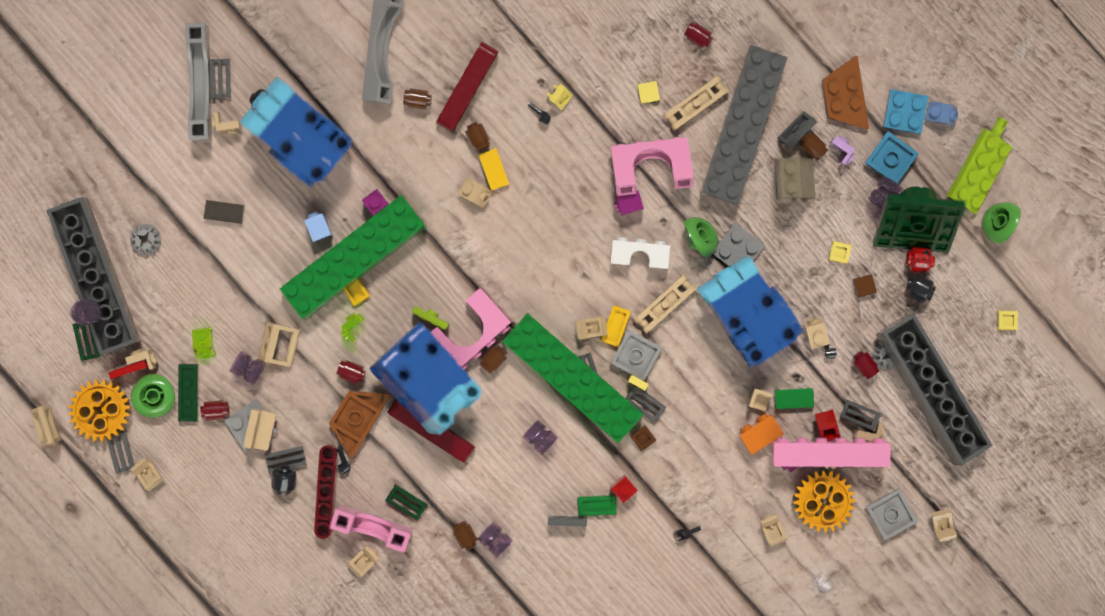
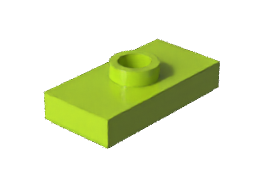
(430, 316)

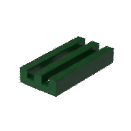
(86, 341)
(411, 496)

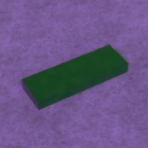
(188, 392)

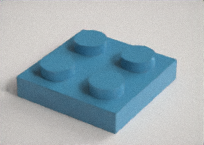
(905, 111)
(891, 157)

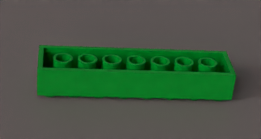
(353, 257)
(572, 378)

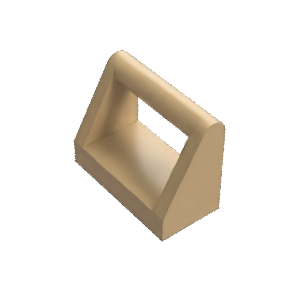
(269, 343)
(45, 425)

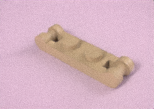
(696, 103)
(665, 303)

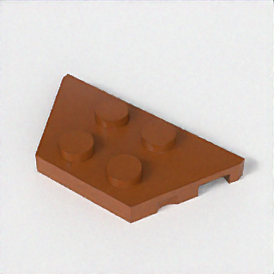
(845, 95)
(356, 418)

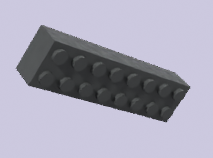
(743, 124)
(93, 273)
(934, 389)

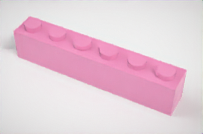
(831, 453)

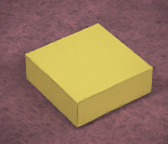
(648, 92)
(839, 252)
(1007, 320)
(638, 382)

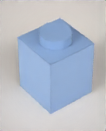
(318, 226)

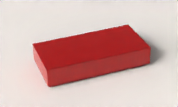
(128, 369)

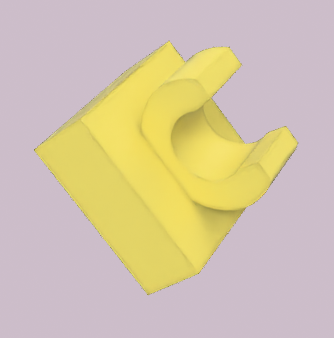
(560, 96)

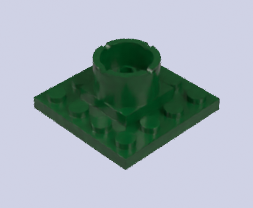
(918, 221)

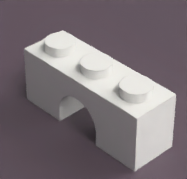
(657, 253)

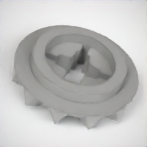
(154, 237)
(878, 354)

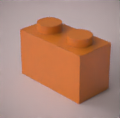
(760, 433)

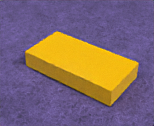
(493, 169)
(357, 293)
(616, 325)

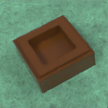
(864, 285)
(643, 437)

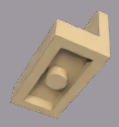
(259, 429)

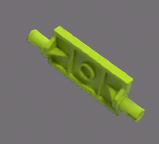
(981, 167)

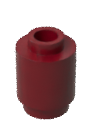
(698, 35)
(865, 364)
(351, 371)
(215, 410)

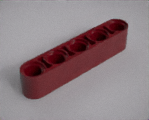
(467, 87)
(446, 441)
(330, 482)

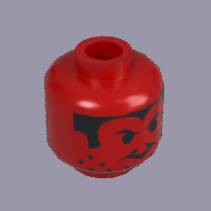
(920, 260)

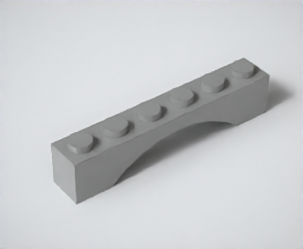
(199, 74)
(377, 79)

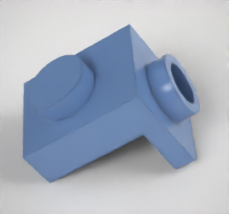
(942, 113)

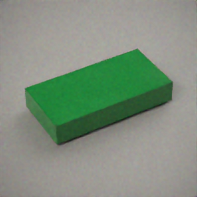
(794, 398)
(597, 505)

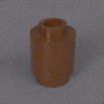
(417, 98)
(477, 136)
(813, 145)
(493, 359)
(464, 535)

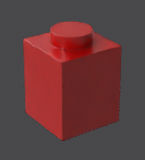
(827, 425)
(624, 488)

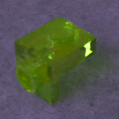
(352, 321)
(203, 343)

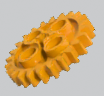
(112, 421)
(839, 509)

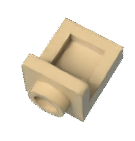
(229, 127)
(475, 192)
(591, 327)
(816, 332)
(138, 355)
(868, 435)
(147, 473)
(943, 525)
(773, 530)
(363, 561)

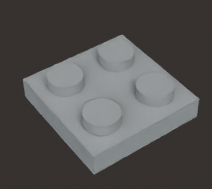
(737, 245)
(636, 355)
(239, 422)
(891, 514)

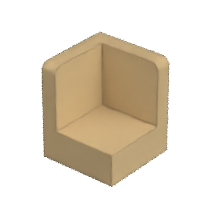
(759, 399)

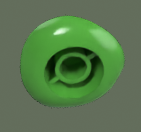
(1000, 221)
(701, 236)
(152, 396)

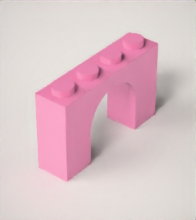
(672, 151)
(493, 321)
(393, 533)

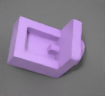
(842, 145)

